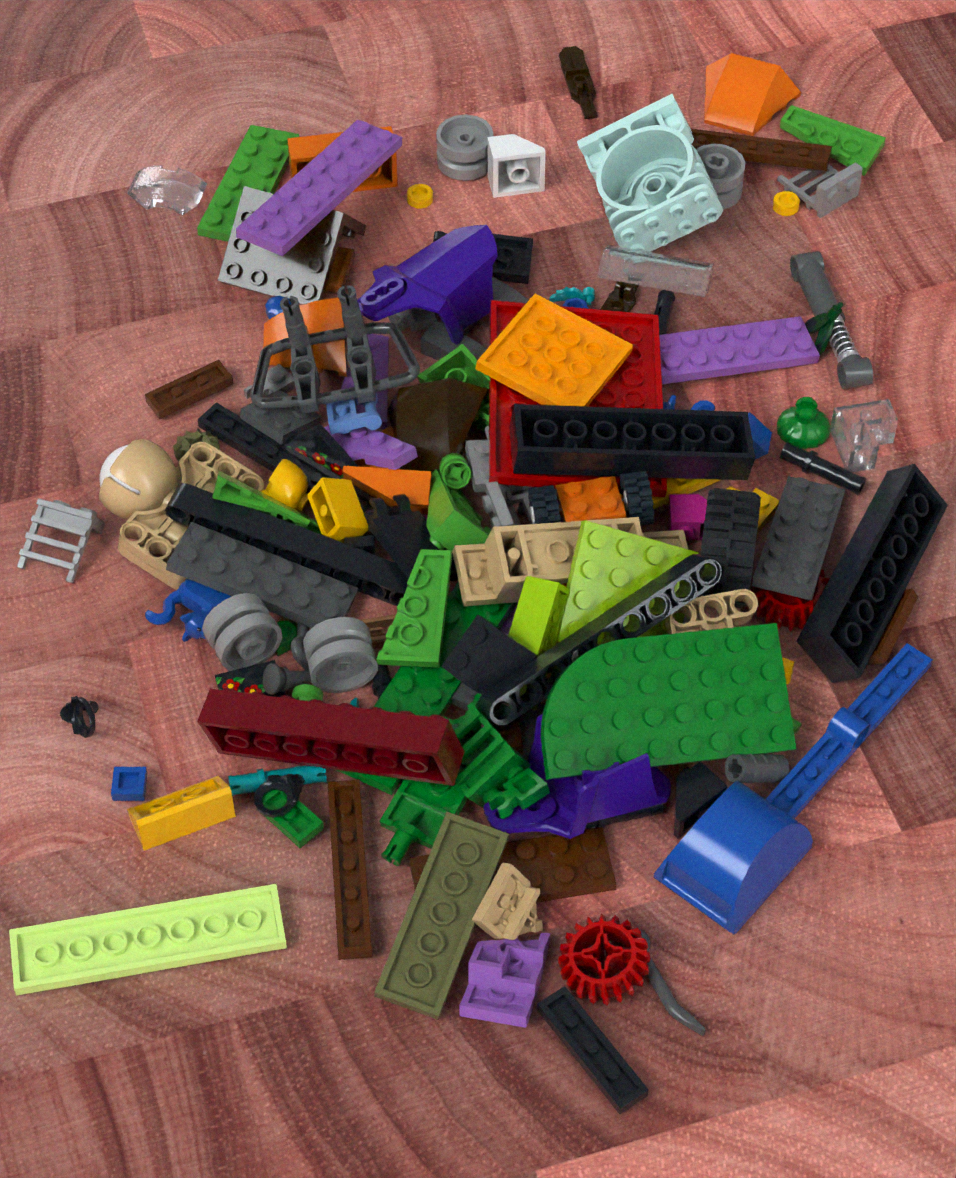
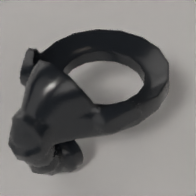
(73, 714)
(288, 784)

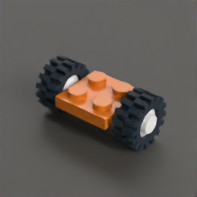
(594, 500)

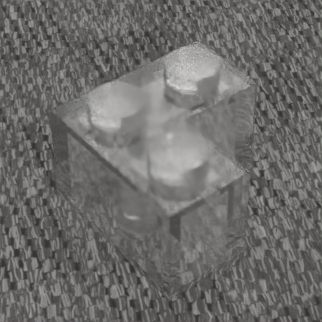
(861, 430)

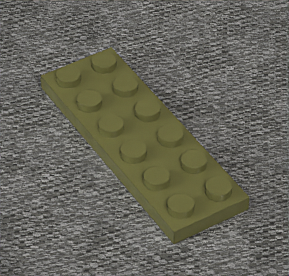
(441, 916)

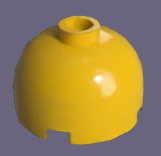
(288, 485)

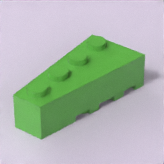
(460, 366)

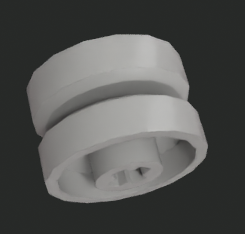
(463, 147)
(725, 170)
(242, 631)
(340, 654)

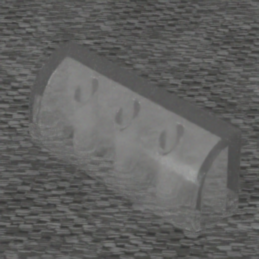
(655, 270)

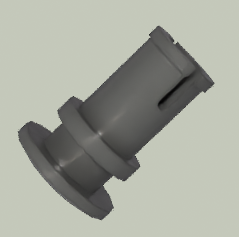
(281, 679)

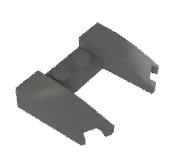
(436, 340)

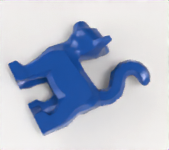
(194, 597)

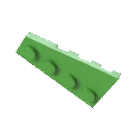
(847, 142)
(421, 614)

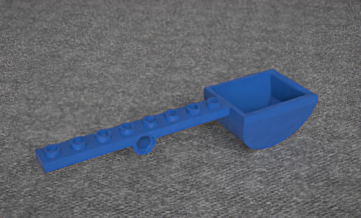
(752, 842)

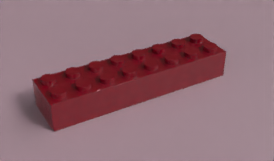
(332, 736)

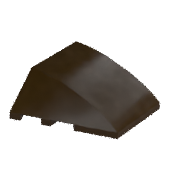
(435, 419)

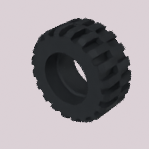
(731, 538)

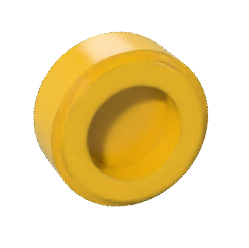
(419, 196)
(786, 203)

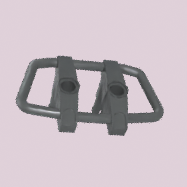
(358, 357)

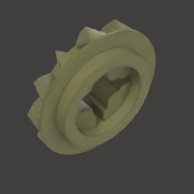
(184, 442)

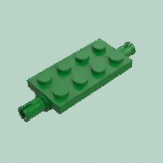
(421, 806)

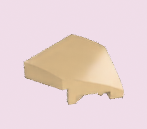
(509, 906)

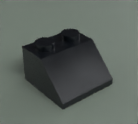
(486, 656)

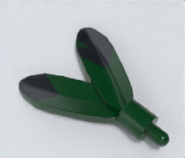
(824, 324)

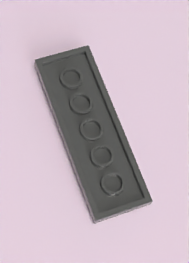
(799, 538)
(242, 568)

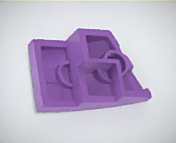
(504, 980)

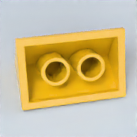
(182, 812)

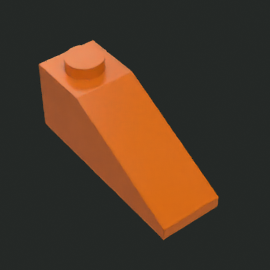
(386, 483)

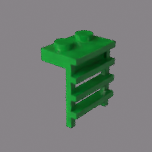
(493, 766)

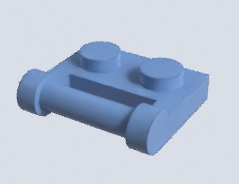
(344, 416)

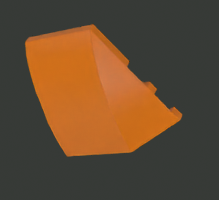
(745, 93)
(318, 317)

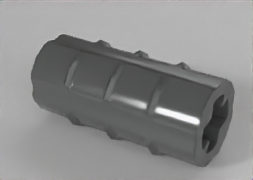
(756, 768)

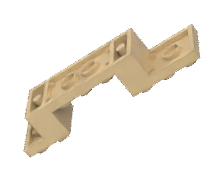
(499, 567)

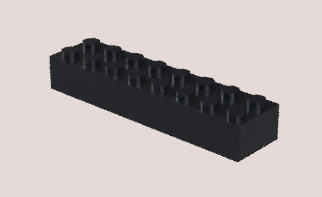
(630, 441)
(872, 574)

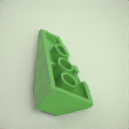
(451, 517)

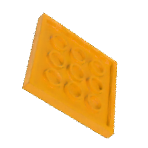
(553, 355)

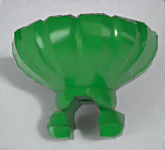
(803, 424)

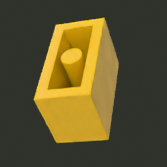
(337, 509)

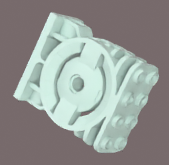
(651, 177)

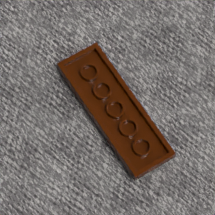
(554, 864)

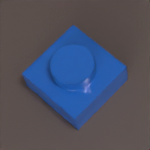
(129, 784)

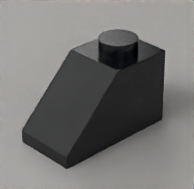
(694, 794)

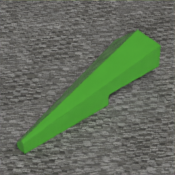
(237, 492)

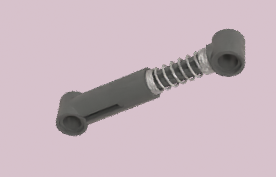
(810, 273)

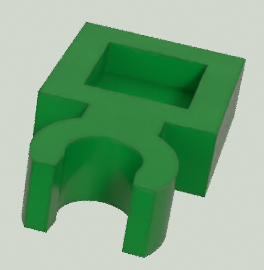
(520, 790)

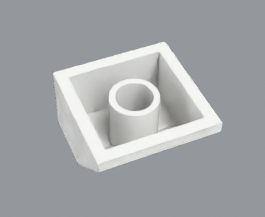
(515, 166)

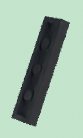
(592, 1050)

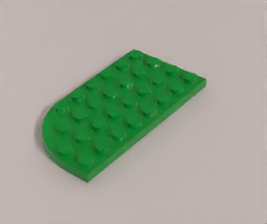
(669, 698)

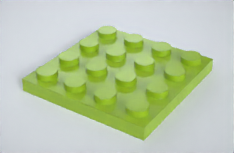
(610, 568)

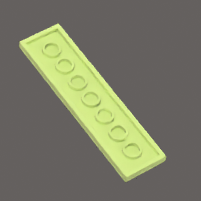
(146, 939)

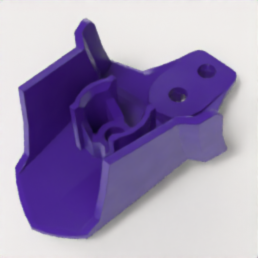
(443, 278)
(585, 797)

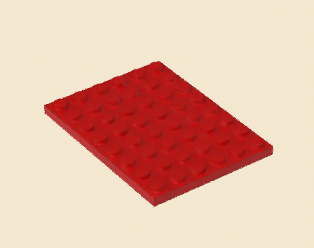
(632, 386)

